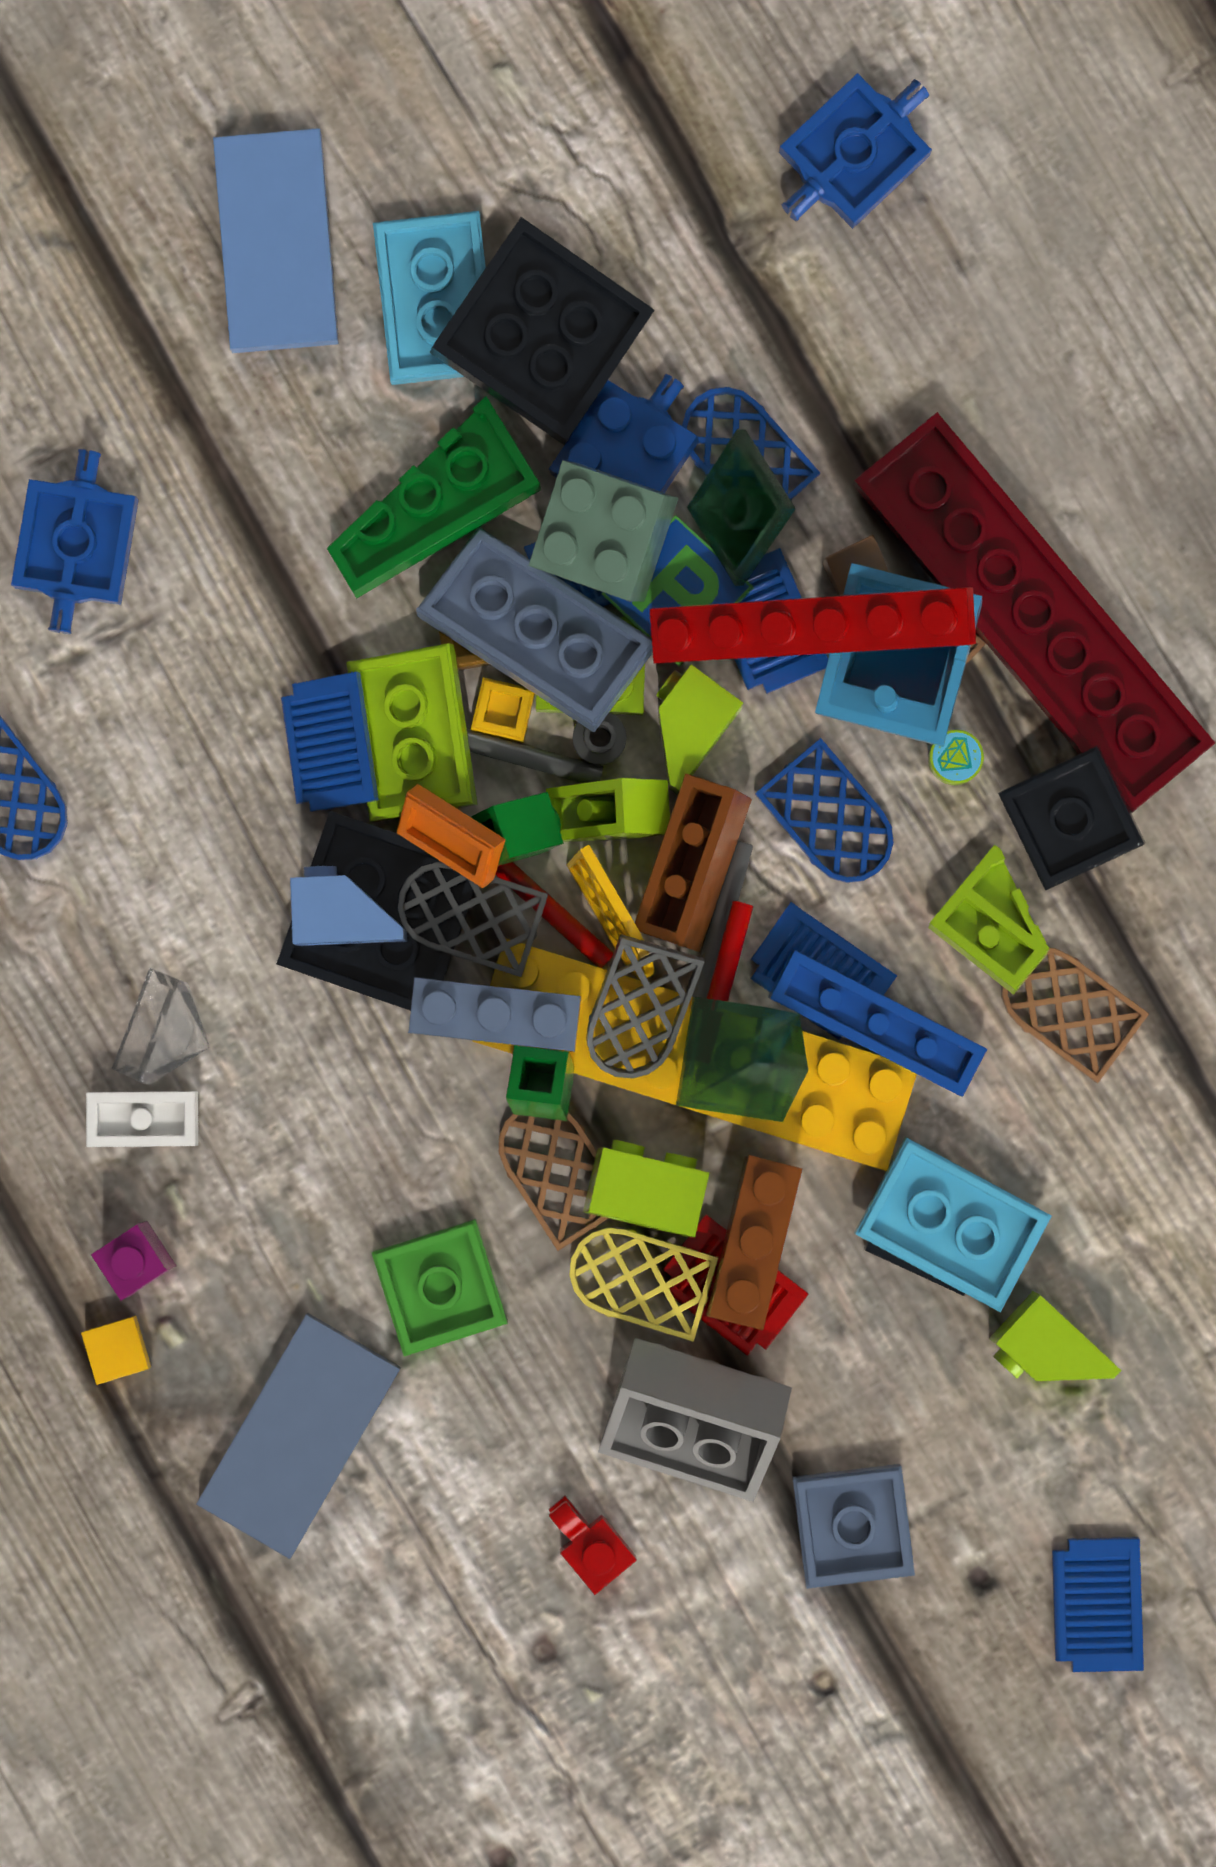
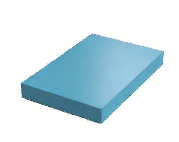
(423, 280)
(952, 1224)

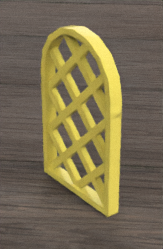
(618, 1312)

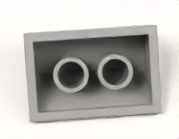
(695, 1419)

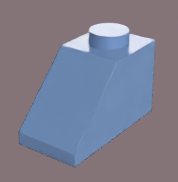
(337, 911)

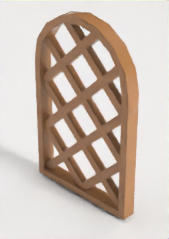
(1079, 969)
(518, 1180)

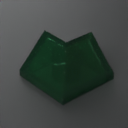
(740, 507)
(742, 1059)

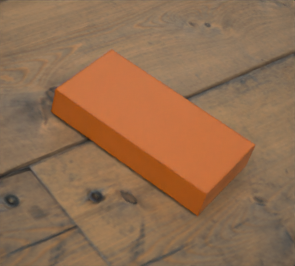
(450, 836)

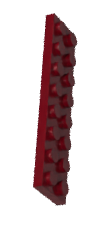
(1033, 610)

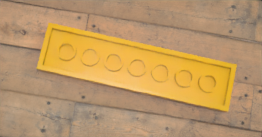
(844, 1106)

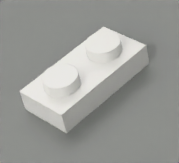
(141, 1119)

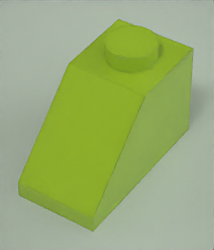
(692, 721)
(612, 809)
(1048, 1345)

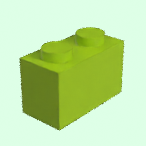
(646, 1190)

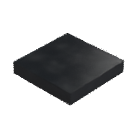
(1071, 817)

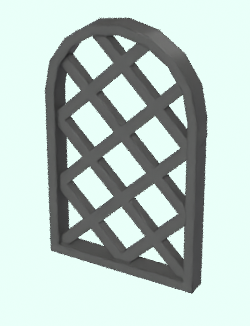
(493, 922)
(659, 951)

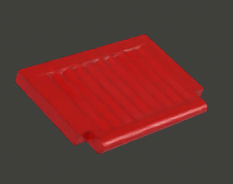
(783, 1304)

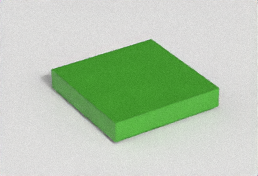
(439, 1287)

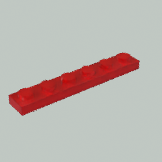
(814, 625)

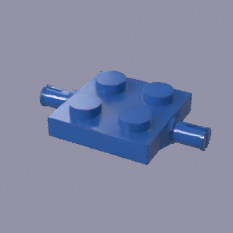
(855, 150)
(631, 436)
(75, 541)

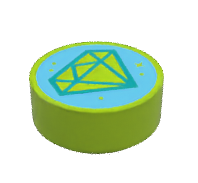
(958, 759)

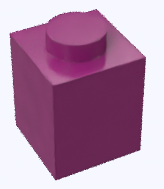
(133, 1260)

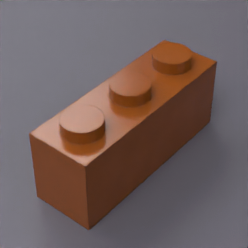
(692, 862)
(754, 1242)

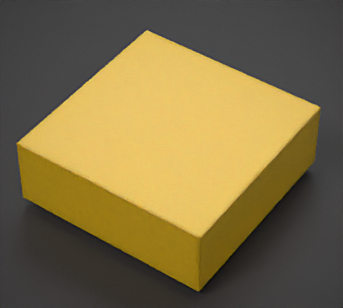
(503, 710)
(116, 1350)

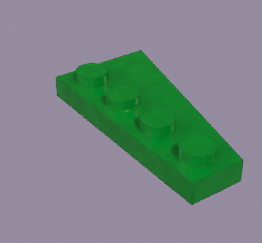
(452, 492)

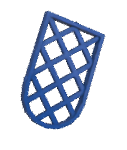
(762, 416)
(14, 804)
(810, 851)

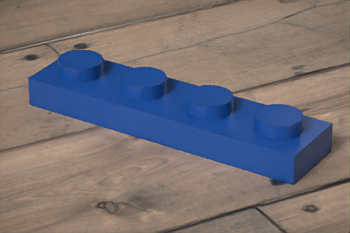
(877, 1023)

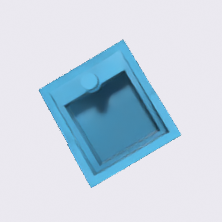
(898, 688)

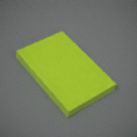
(416, 728)

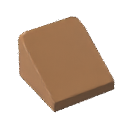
(864, 553)

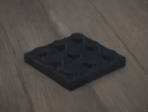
(542, 330)
(380, 866)

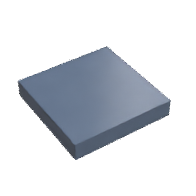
(853, 1526)

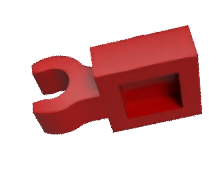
(593, 1549)

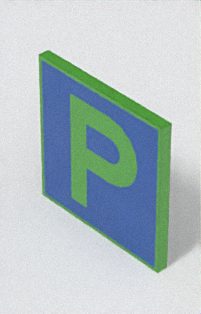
(683, 576)

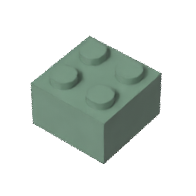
(603, 531)

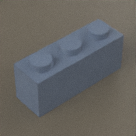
(494, 1014)

